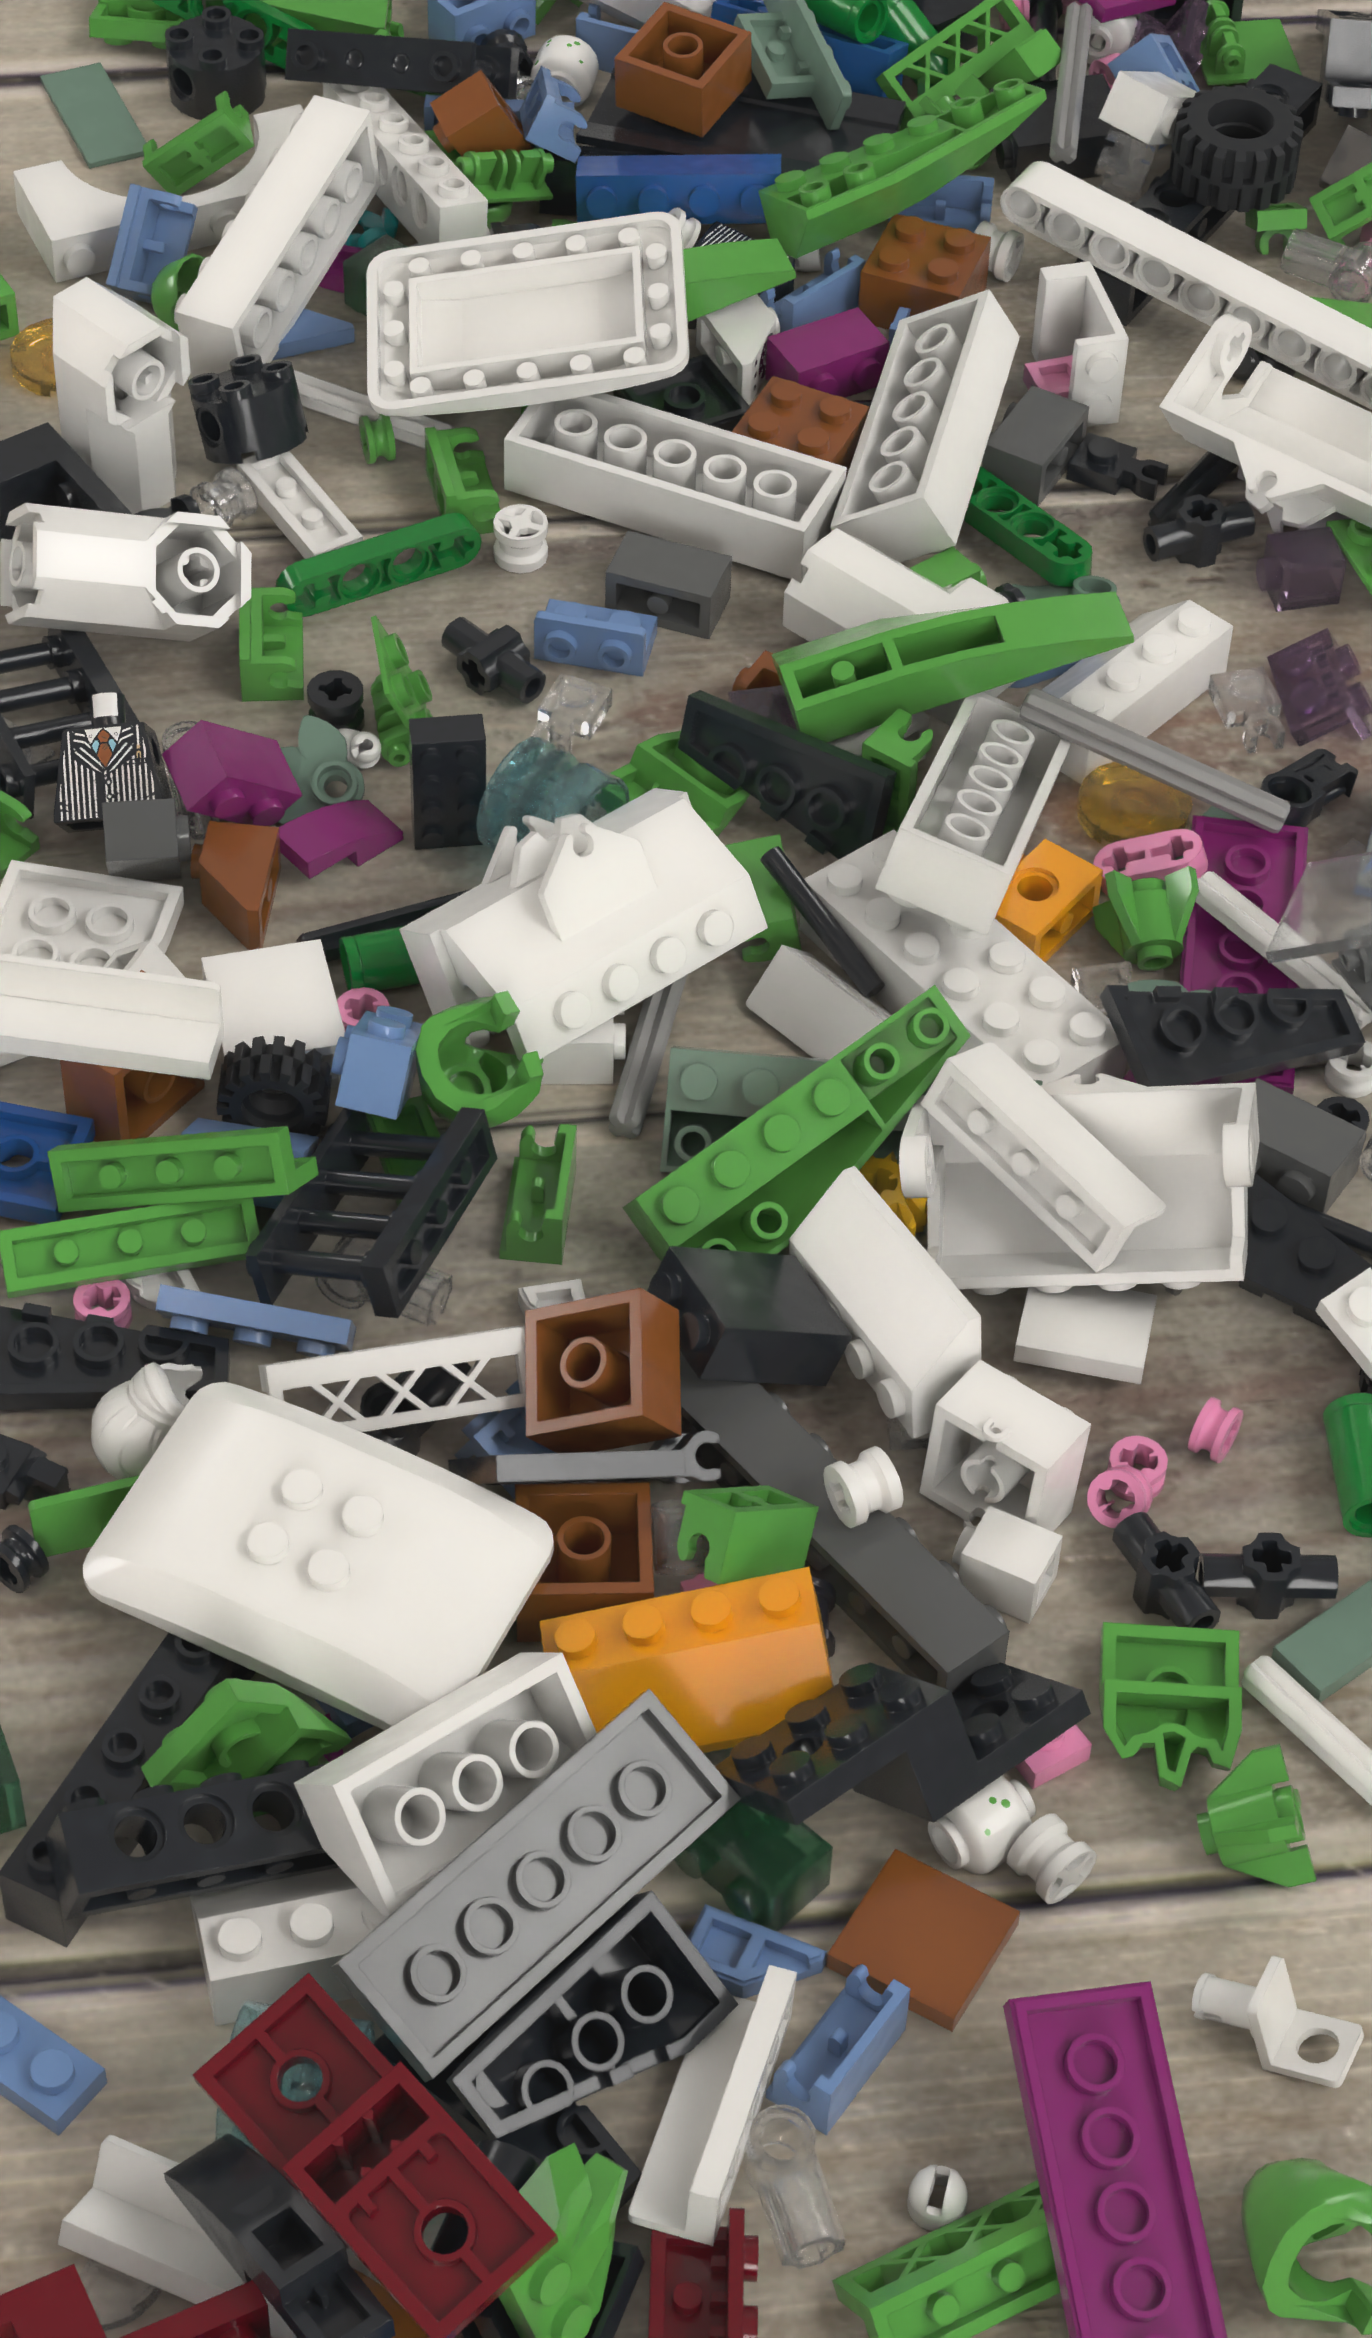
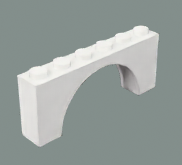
(80, 224)

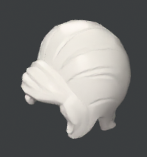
(138, 1416)

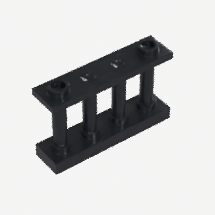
(396, 61)
(81, 676)
(404, 1240)

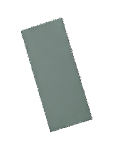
(94, 115)

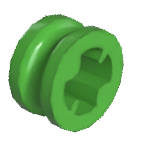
(377, 438)

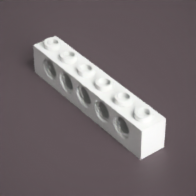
(414, 173)

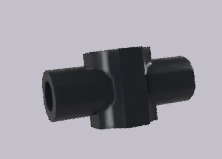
(1199, 531)
(493, 660)
(1165, 1573)
(1268, 1575)

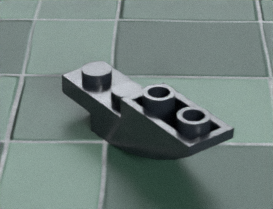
(277, 2242)

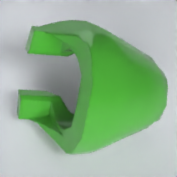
(473, 1077)
(1294, 2206)

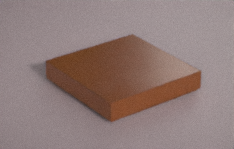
(925, 1935)

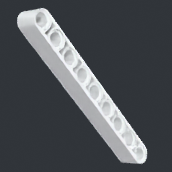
(1192, 276)

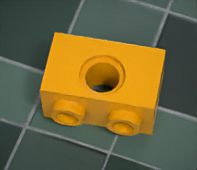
(1049, 898)

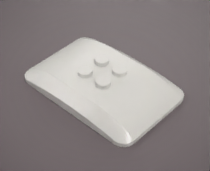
(526, 316)
(318, 1555)

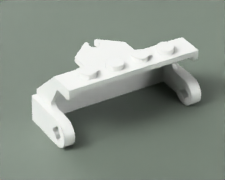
(1297, 445)
(586, 919)
(1182, 1141)

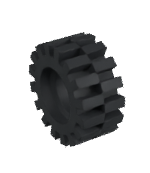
(275, 1068)

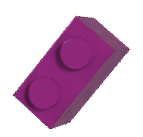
(830, 355)
(232, 775)

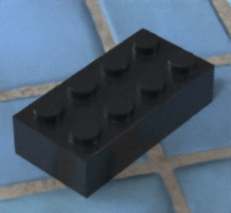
(446, 779)

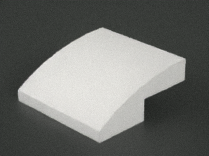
(1087, 1331)

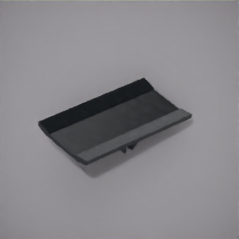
(747, 127)

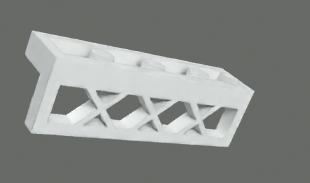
(400, 1358)

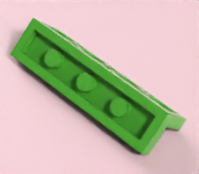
(975, 63)
(177, 1169)
(125, 1244)
(958, 2274)

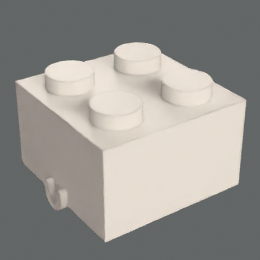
(1003, 1450)

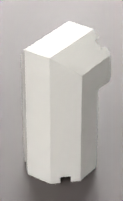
(116, 389)
(122, 572)
(858, 584)

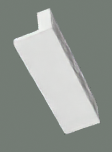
(813, 1004)
(110, 1016)
(1041, 1153)
(711, 2116)
(147, 2232)

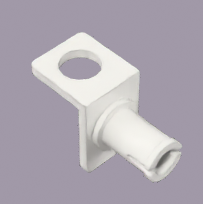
(1277, 2023)

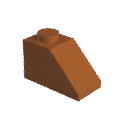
(477, 119)
(239, 877)

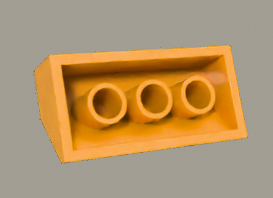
(714, 1656)

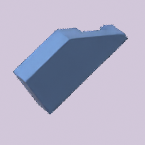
(313, 333)
(744, 1950)

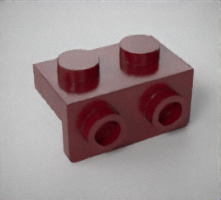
(701, 2287)

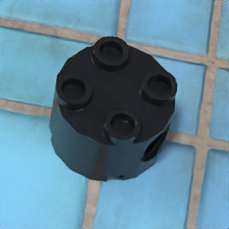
(212, 57)
(248, 410)

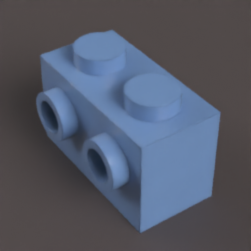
(477, 18)
(377, 1062)

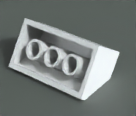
(1148, 679)
(904, 1313)
(444, 1775)
(275, 1932)

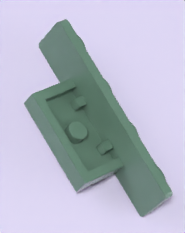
(795, 59)

